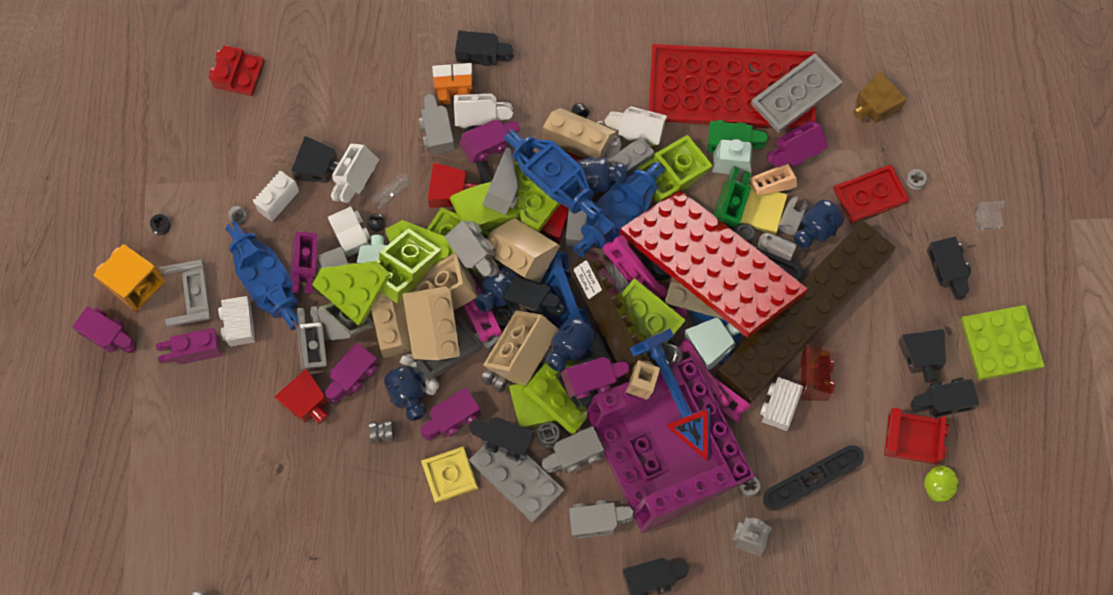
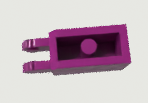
(486, 140)
(798, 145)
(303, 260)
(102, 331)
(191, 347)
(351, 373)
(592, 376)
(451, 415)

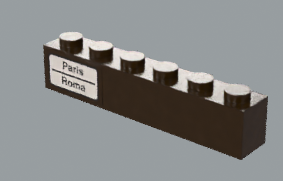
(609, 310)

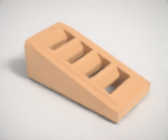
(787, 183)

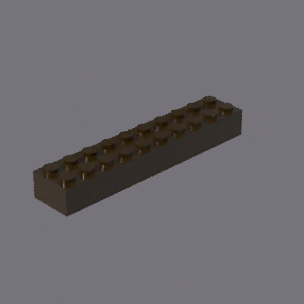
(828, 291)

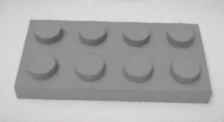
(796, 93)
(519, 481)

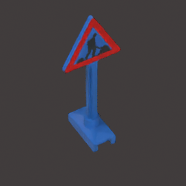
(692, 427)

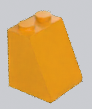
(129, 277)

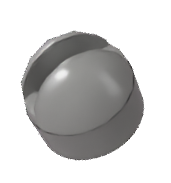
(241, 218)

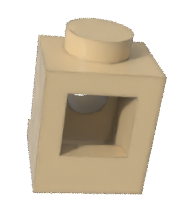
(645, 387)

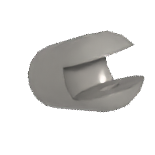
(791, 218)
(777, 246)

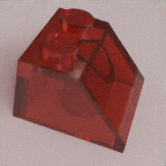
(815, 374)

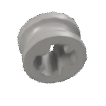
(916, 172)
(751, 493)

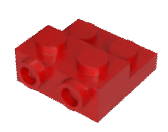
(236, 71)

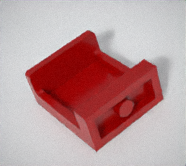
(915, 437)

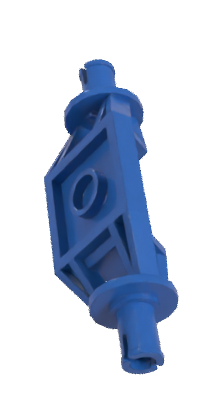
(554, 173)
(619, 206)
(263, 275)
(557, 279)

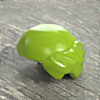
(941, 484)

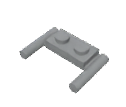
(194, 290)

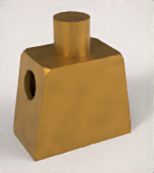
(879, 99)

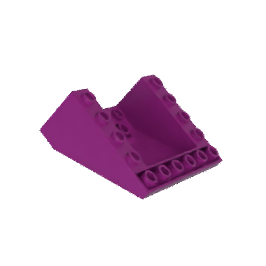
(651, 463)

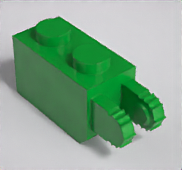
(721, 130)
(733, 198)

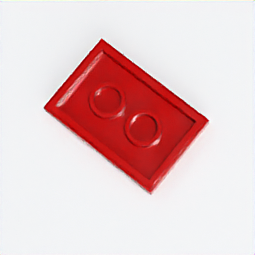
(871, 194)

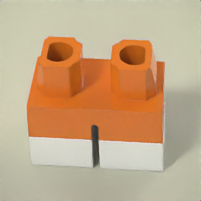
(444, 83)

